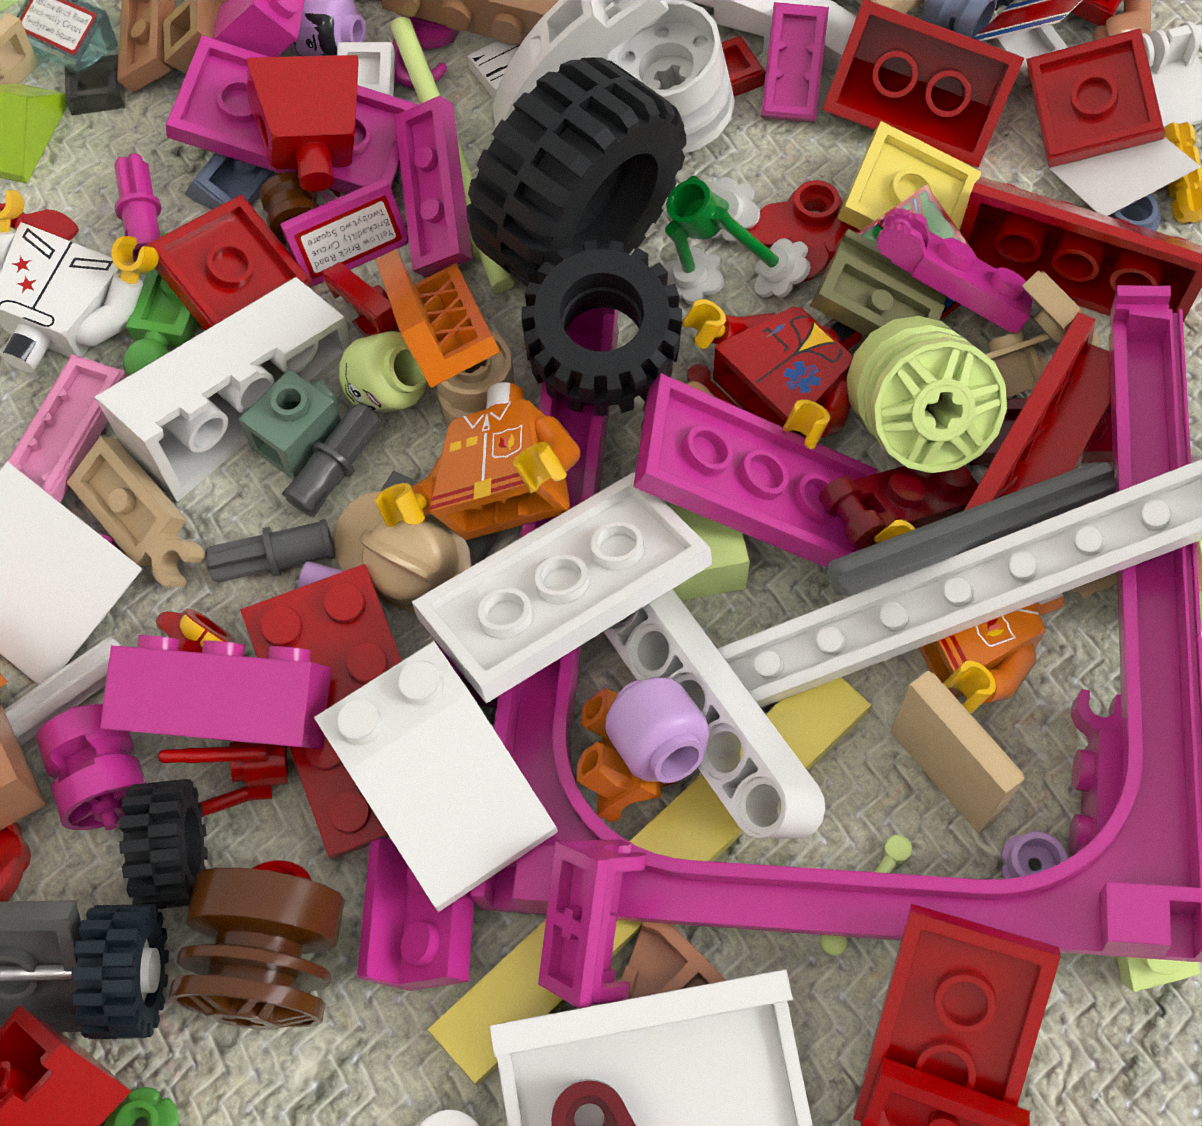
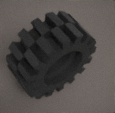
(162, 842)

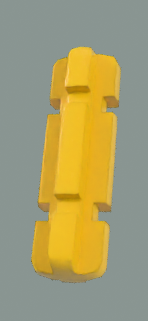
(1187, 189)

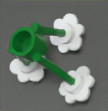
(725, 212)

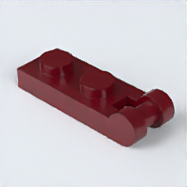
(896, 494)

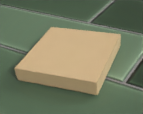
(955, 752)

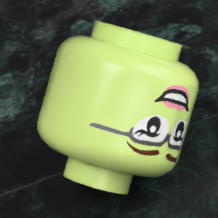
(381, 373)

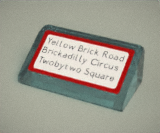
(68, 31)

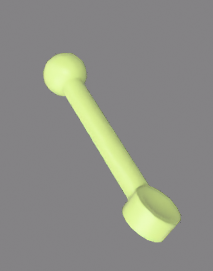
(895, 852)

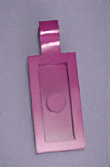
(1096, 769)

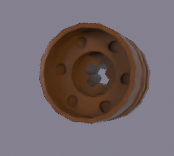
(260, 932)

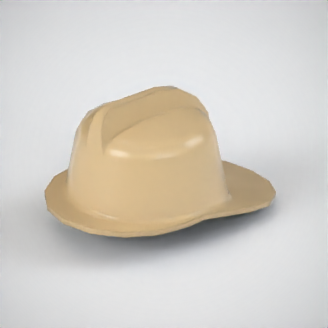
(402, 558)

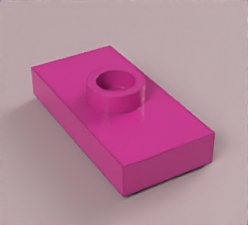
(794, 62)

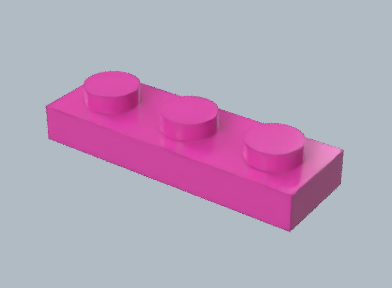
(433, 186)

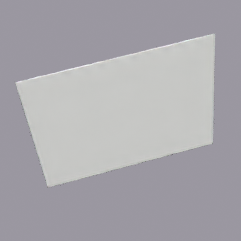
(53, 578)

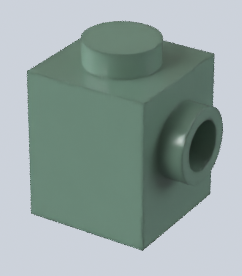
(290, 421)

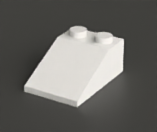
(436, 775)

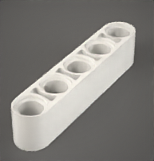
(670, 643)

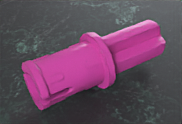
(136, 201)

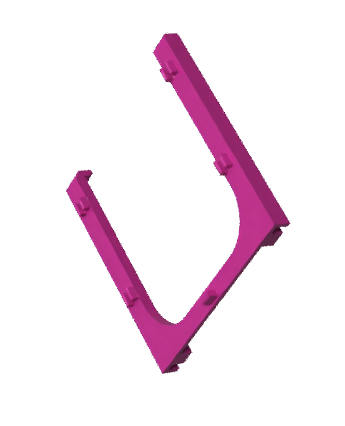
(1118, 896)

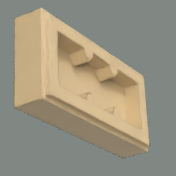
(1055, 307)

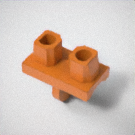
(603, 767)

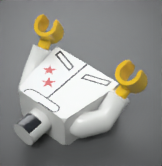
(61, 291)

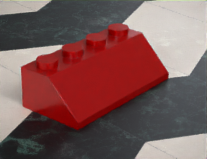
(1077, 247)

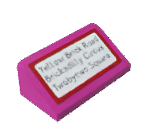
(346, 231)

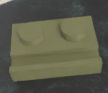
(870, 290)

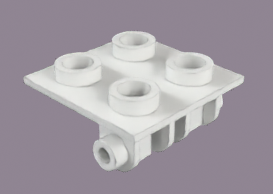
(1176, 72)

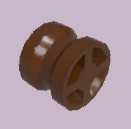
(284, 200)

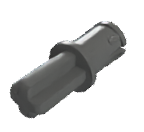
(332, 460)
(270, 551)

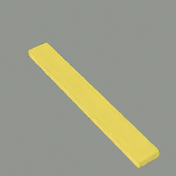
(689, 829)

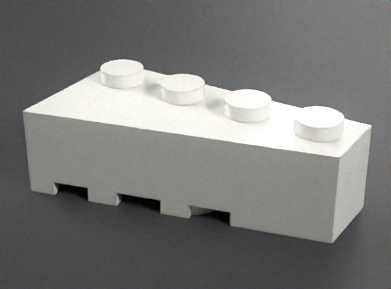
(187, 405)

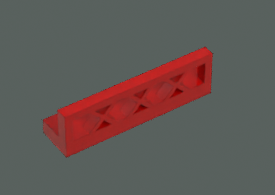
(1056, 419)

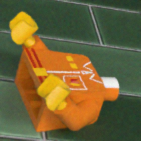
(493, 471)
(990, 658)

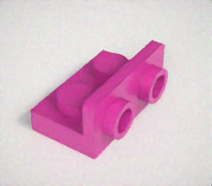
(403, 934)

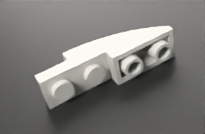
(570, 33)

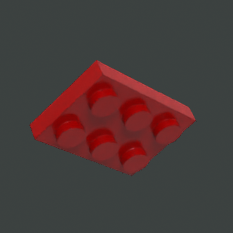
(963, 1005)

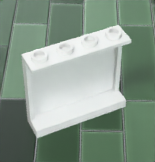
(672, 1056)

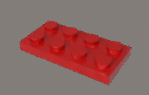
(349, 633)

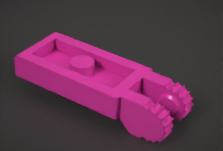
(954, 270)

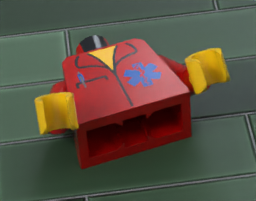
(780, 366)

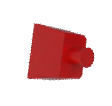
(305, 113)

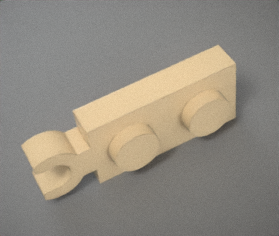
(134, 511)

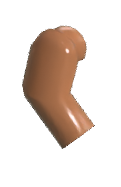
(1135, 16)

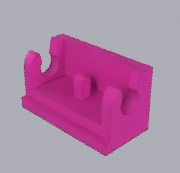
(584, 920)

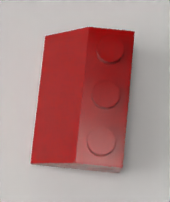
(922, 81)

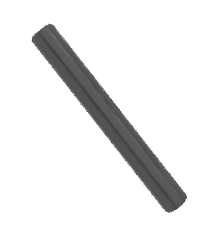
(969, 529)

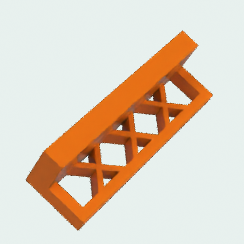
(437, 319)

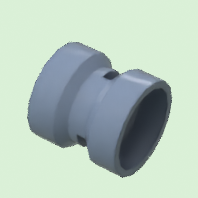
(961, 16)

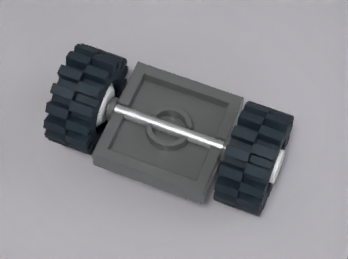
(86, 974)

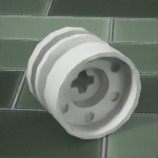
(686, 66)

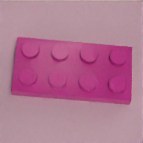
(217, 117)
(741, 471)

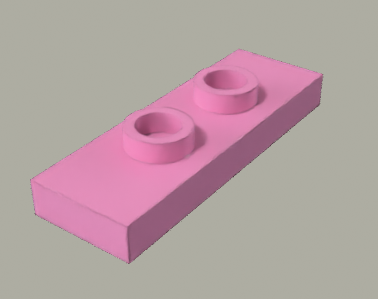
(65, 425)

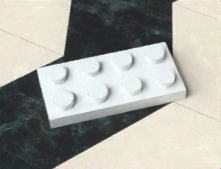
(560, 586)

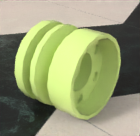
(907, 368)

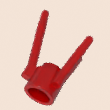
(250, 762)

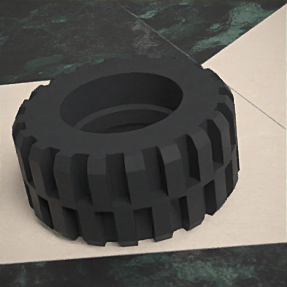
(573, 166)

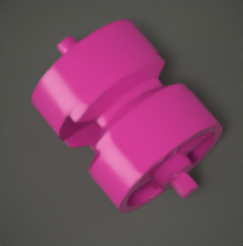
(89, 767)

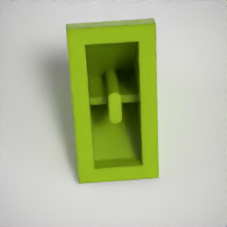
(26, 127)

